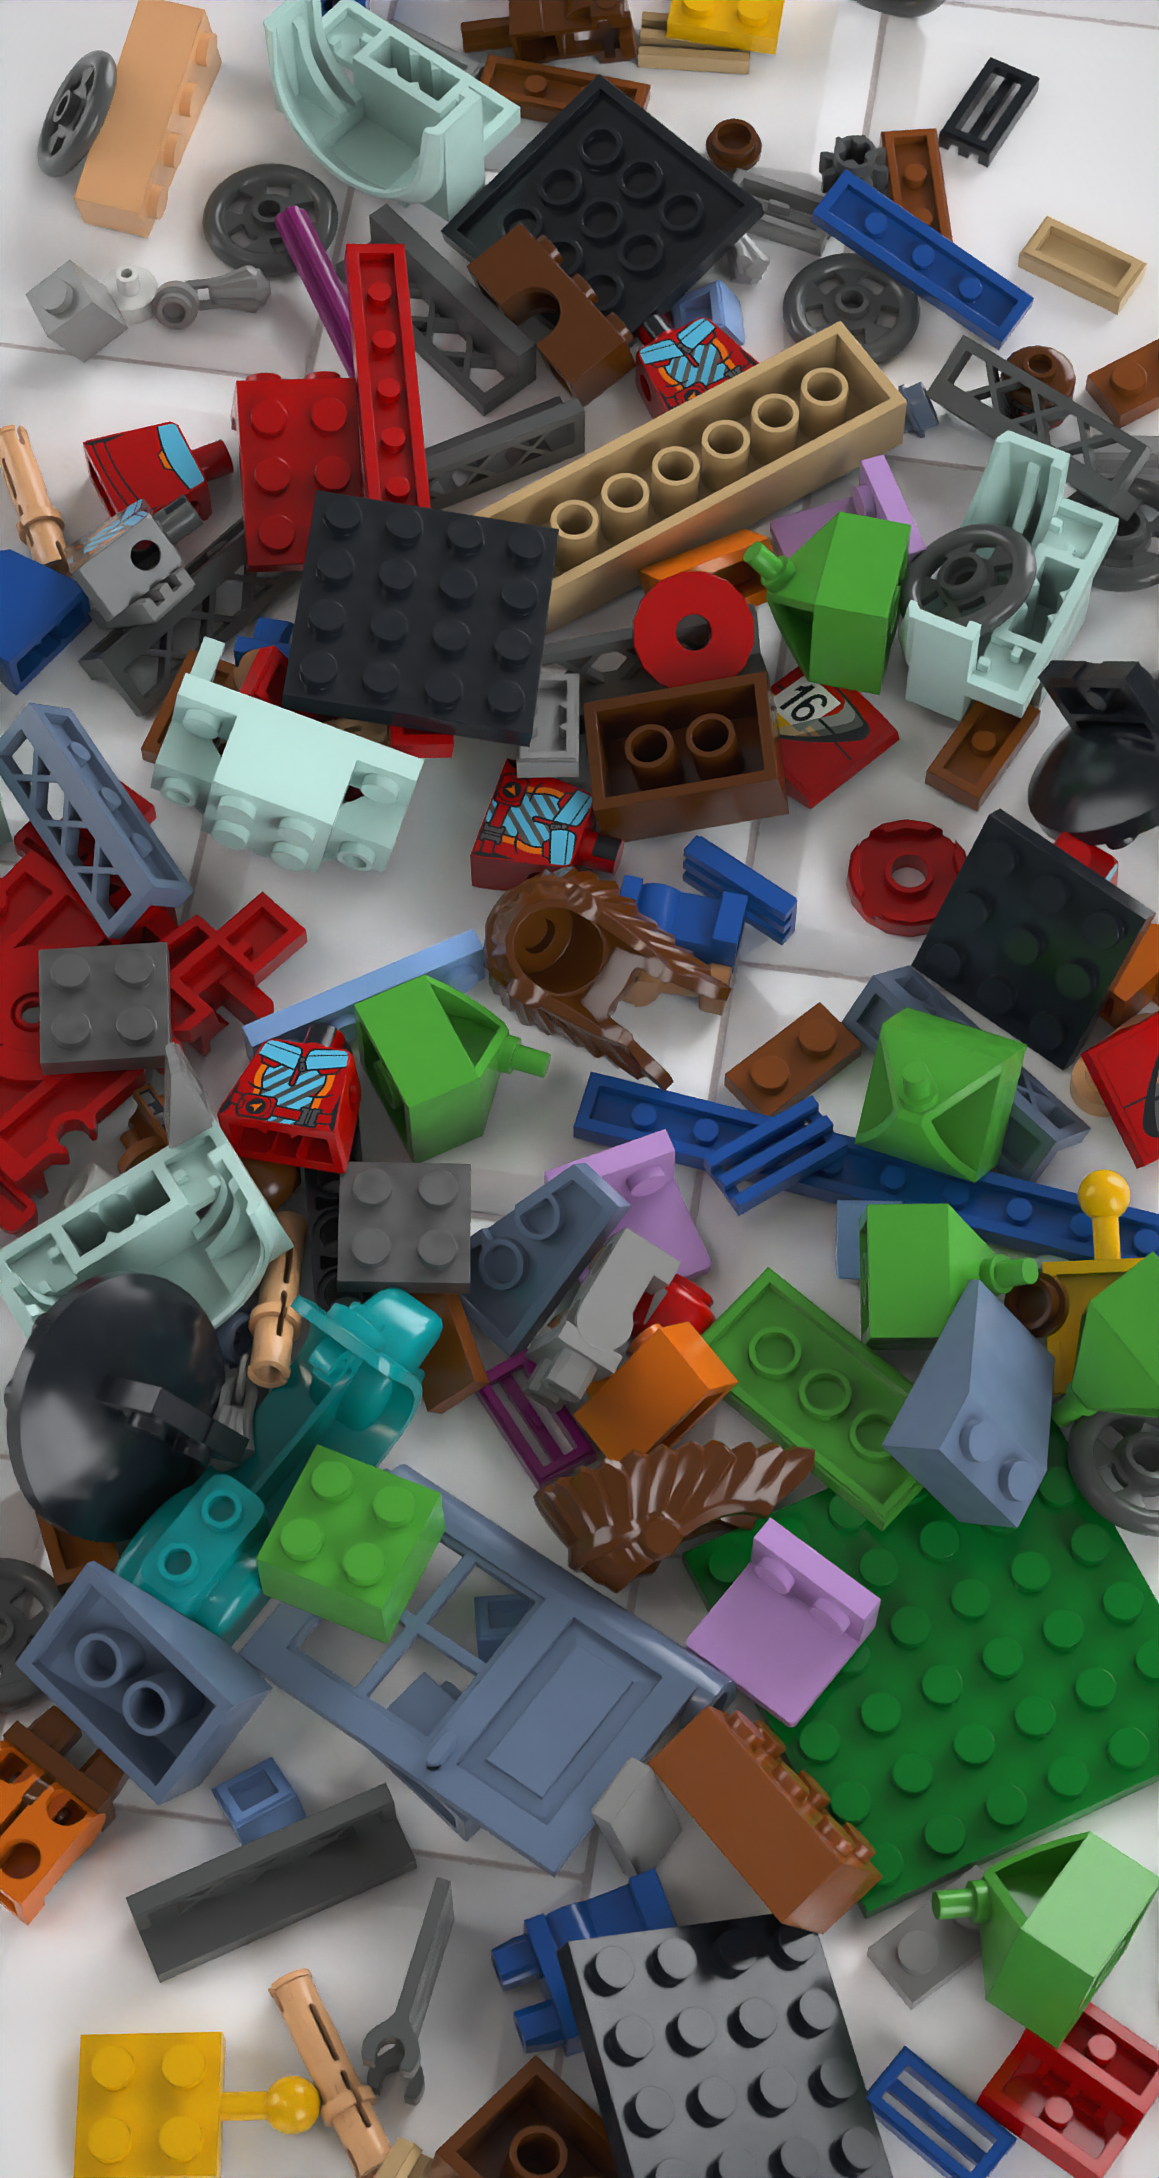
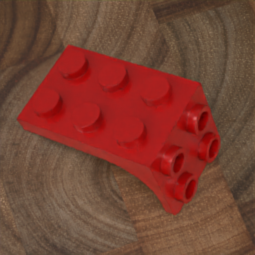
(290, 444)

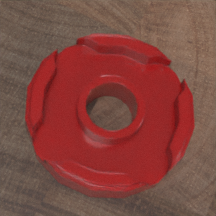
(700, 595)
(896, 846)

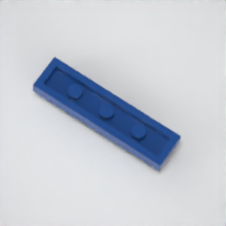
(922, 259)

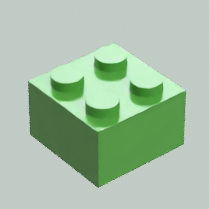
(351, 1543)

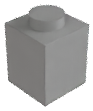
(76, 311)

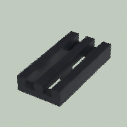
(971, 141)

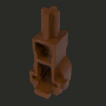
(557, 31)

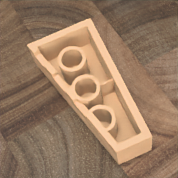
(154, 110)

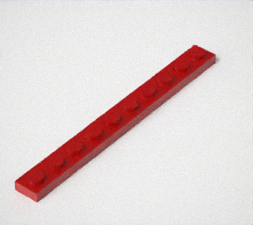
(389, 408)

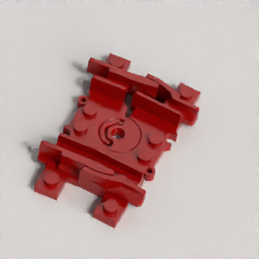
(206, 972)

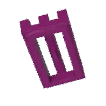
(561, 1464)

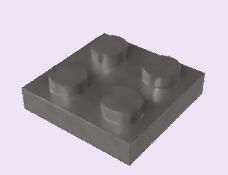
(104, 1008)
(404, 1227)

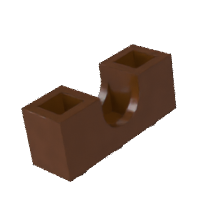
(525, 280)

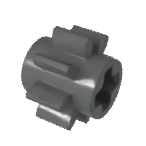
(857, 156)

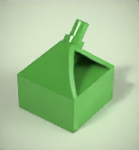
(839, 598)
(437, 1062)
(940, 1094)
(918, 1267)
(1117, 1350)
(1052, 1926)

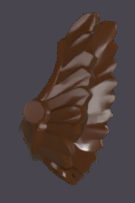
(572, 950)
(647, 1505)

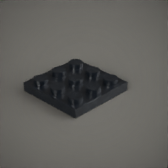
(1032, 939)

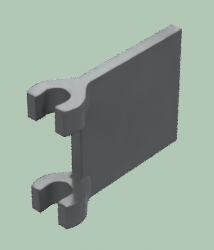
(407, 2021)

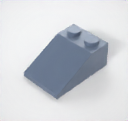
(979, 1414)
(143, 1682)

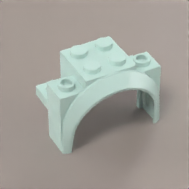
(406, 126)
(1069, 540)
(280, 777)
(153, 1227)

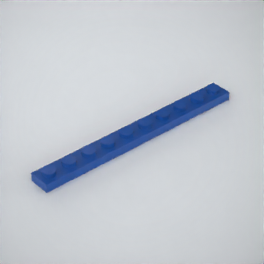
(996, 1206)

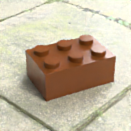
(767, 1818)

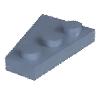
(537, 1254)

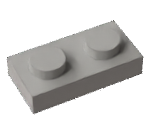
(925, 1951)

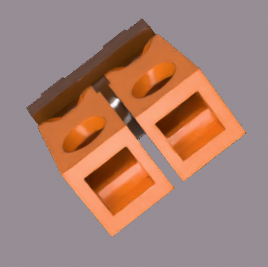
(48, 1808)

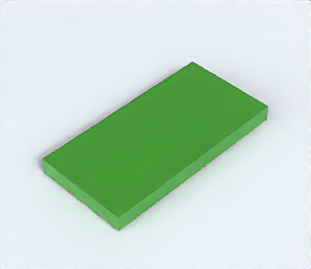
(816, 1389)

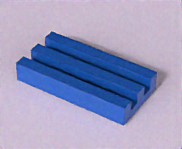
(716, 871)
(803, 1112)
(919, 2142)

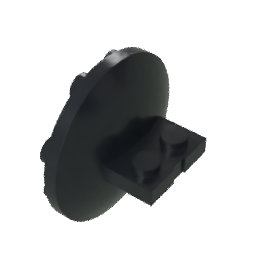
(1105, 765)
(116, 1405)

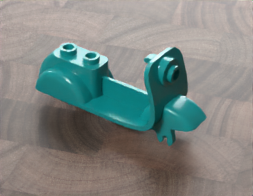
(345, 1391)

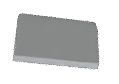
(185, 1099)

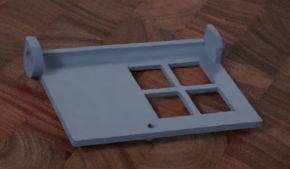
(540, 1721)

